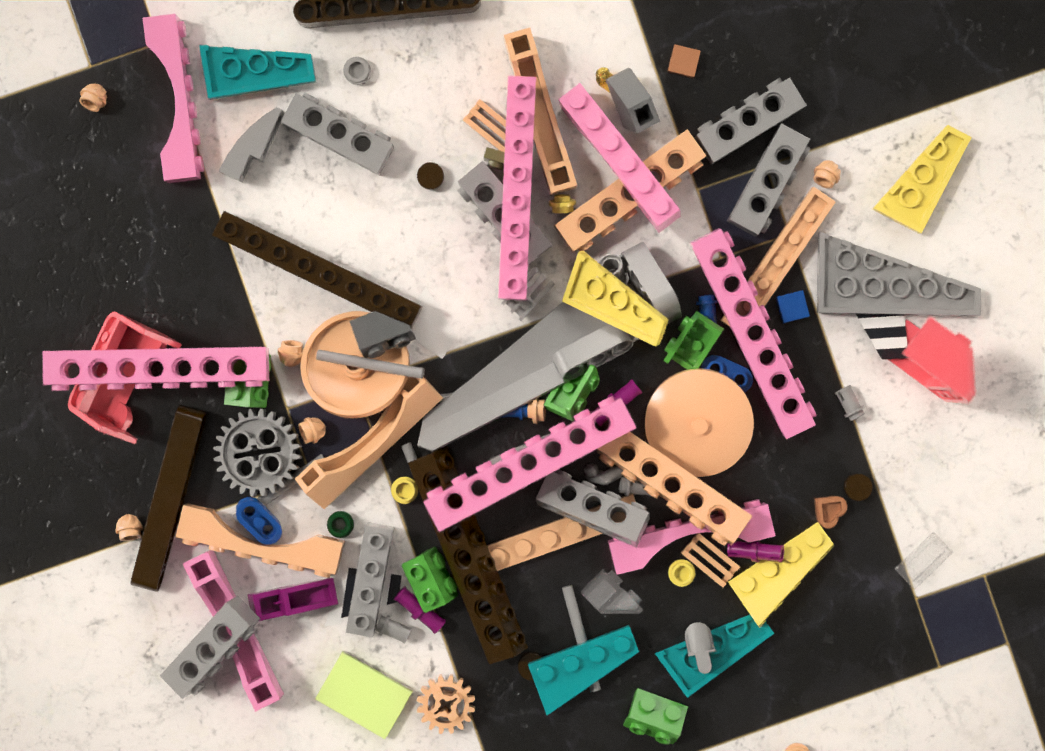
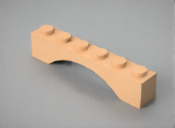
(546, 133)
(332, 475)
(205, 526)

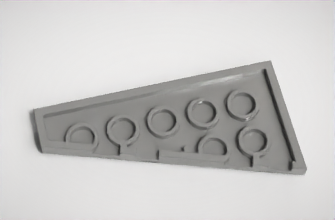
(874, 283)

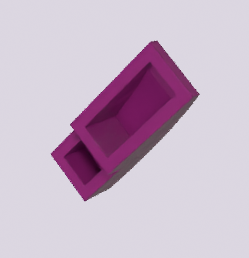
(293, 599)

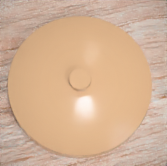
(344, 388)
(700, 421)

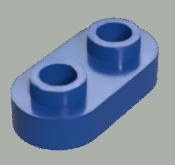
(729, 369)
(257, 520)

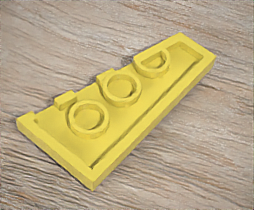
(922, 184)
(610, 300)
(770, 582)

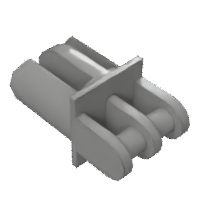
(515, 307)
(700, 643)

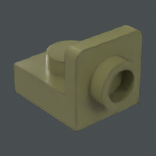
(494, 158)

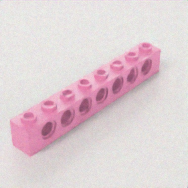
(517, 188)
(58, 362)
(788, 422)
(619, 424)

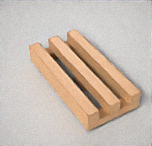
(474, 112)
(728, 574)

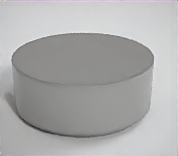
(357, 70)

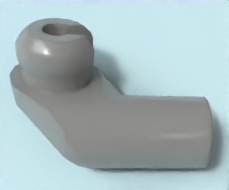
(601, 477)

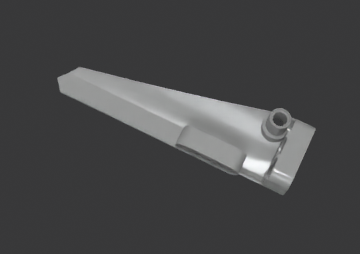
(548, 355)

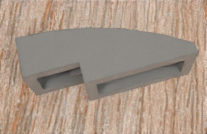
(251, 145)

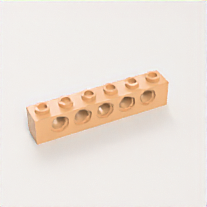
(569, 227)
(735, 517)

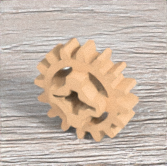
(452, 714)

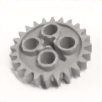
(261, 476)

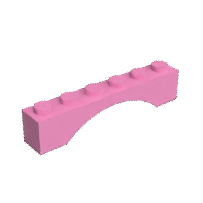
(179, 156)
(620, 157)
(629, 558)
(250, 659)

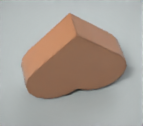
(829, 509)

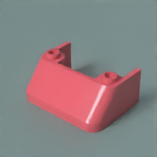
(939, 361)
(105, 407)

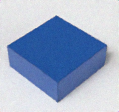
(792, 306)

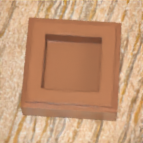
(684, 61)

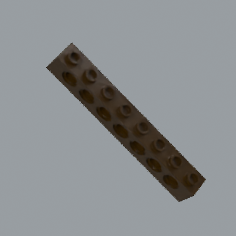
(315, 269)
(471, 564)

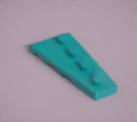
(246, 71)
(730, 644)
(578, 667)

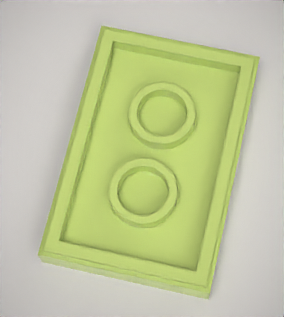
(363, 695)

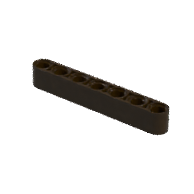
(374, 13)
(168, 498)

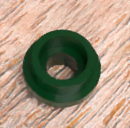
(332, 528)

